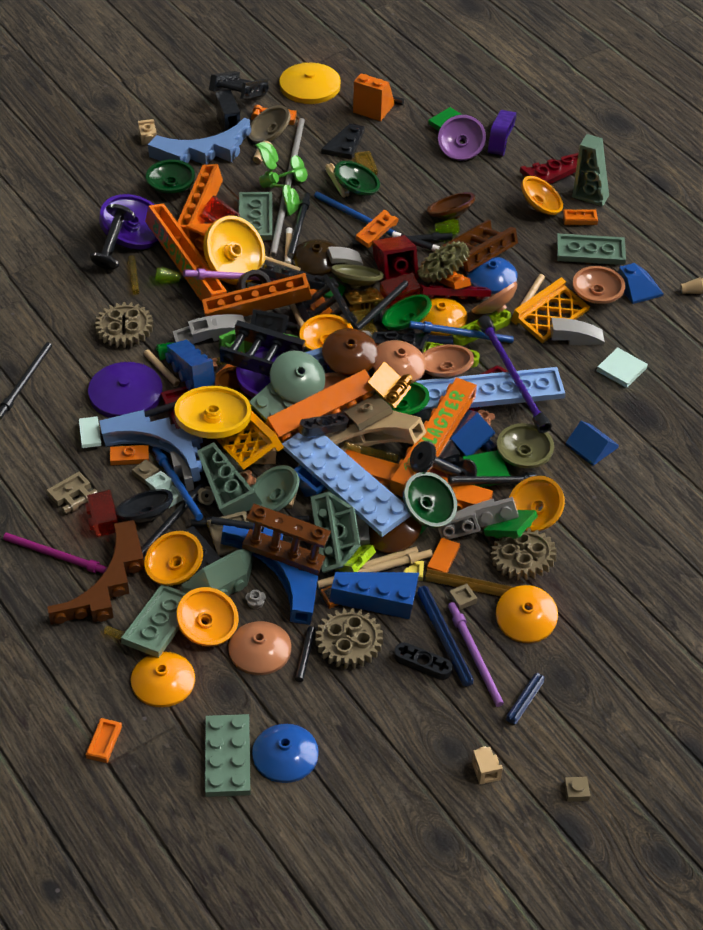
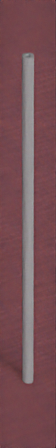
(274, 247)

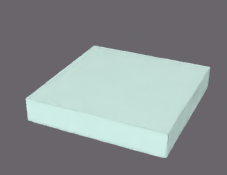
(622, 367)

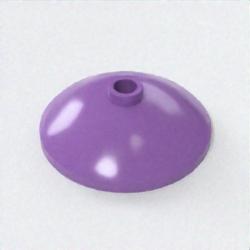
(458, 129)

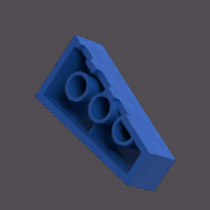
(191, 366)
(376, 591)

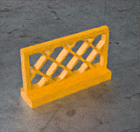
(538, 302)
(257, 429)

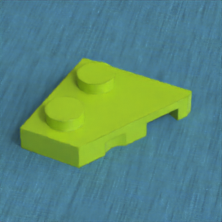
(358, 559)

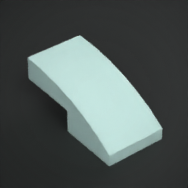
(89, 432)
(162, 481)

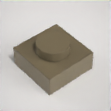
(144, 470)
(463, 596)
(577, 789)

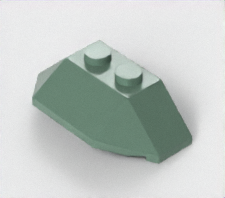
(341, 520)
(226, 574)

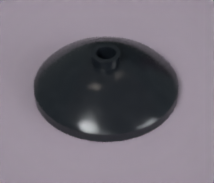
(145, 506)

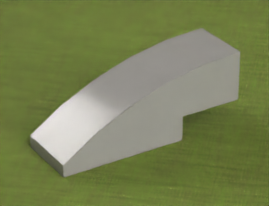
(576, 332)

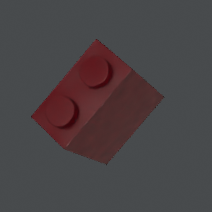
(395, 256)

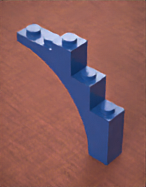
(298, 584)

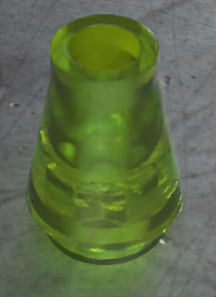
(448, 226)
(166, 275)

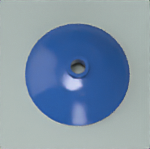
(493, 274)
(282, 762)

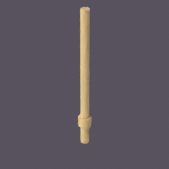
(409, 559)

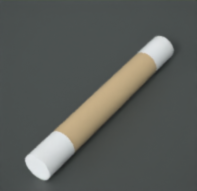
(289, 232)

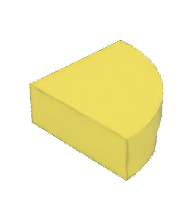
(417, 567)

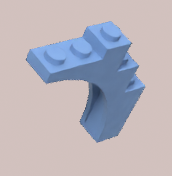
(201, 150)
(138, 429)

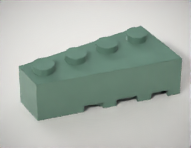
(591, 173)
(227, 485)

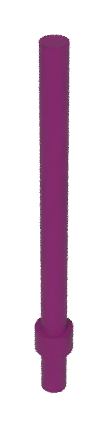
(92, 565)

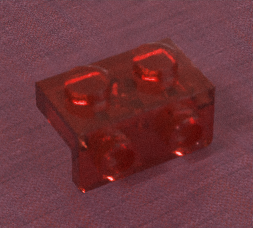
(216, 209)

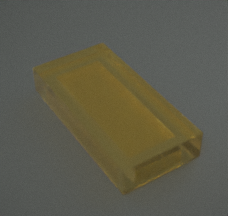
(366, 159)

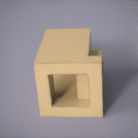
(146, 131)
(486, 765)

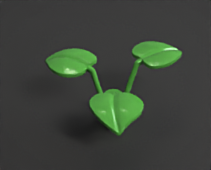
(270, 179)

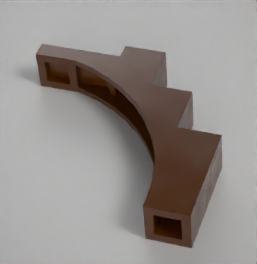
(113, 583)

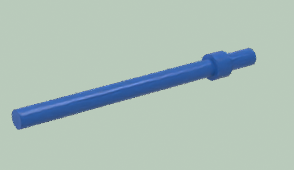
(347, 210)
(428, 327)
(163, 461)

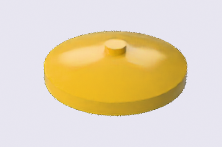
(310, 83)
(233, 246)
(212, 412)

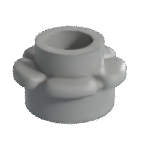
(253, 602)

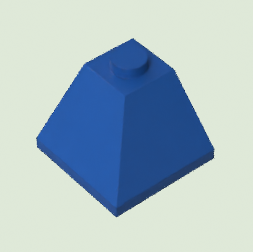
(638, 284)

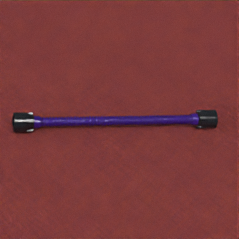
(540, 420)

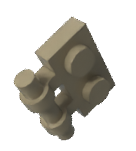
(68, 489)

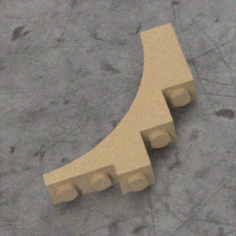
(392, 428)

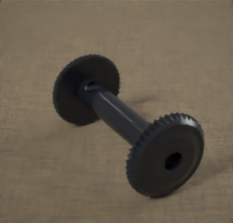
(104, 259)
(424, 457)

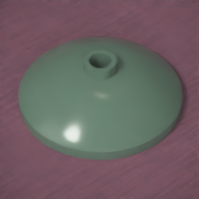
(290, 383)
(277, 487)

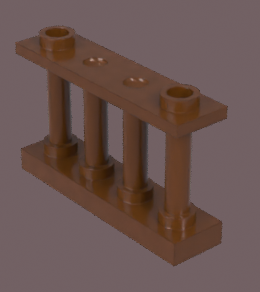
(488, 247)
(283, 551)

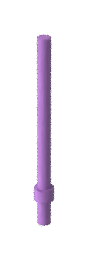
(202, 274)
(460, 622)

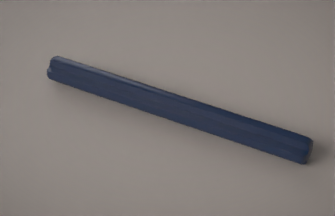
(445, 636)

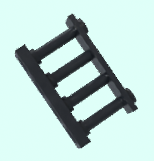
(233, 81)
(306, 313)
(258, 336)

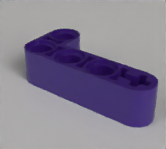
(500, 131)

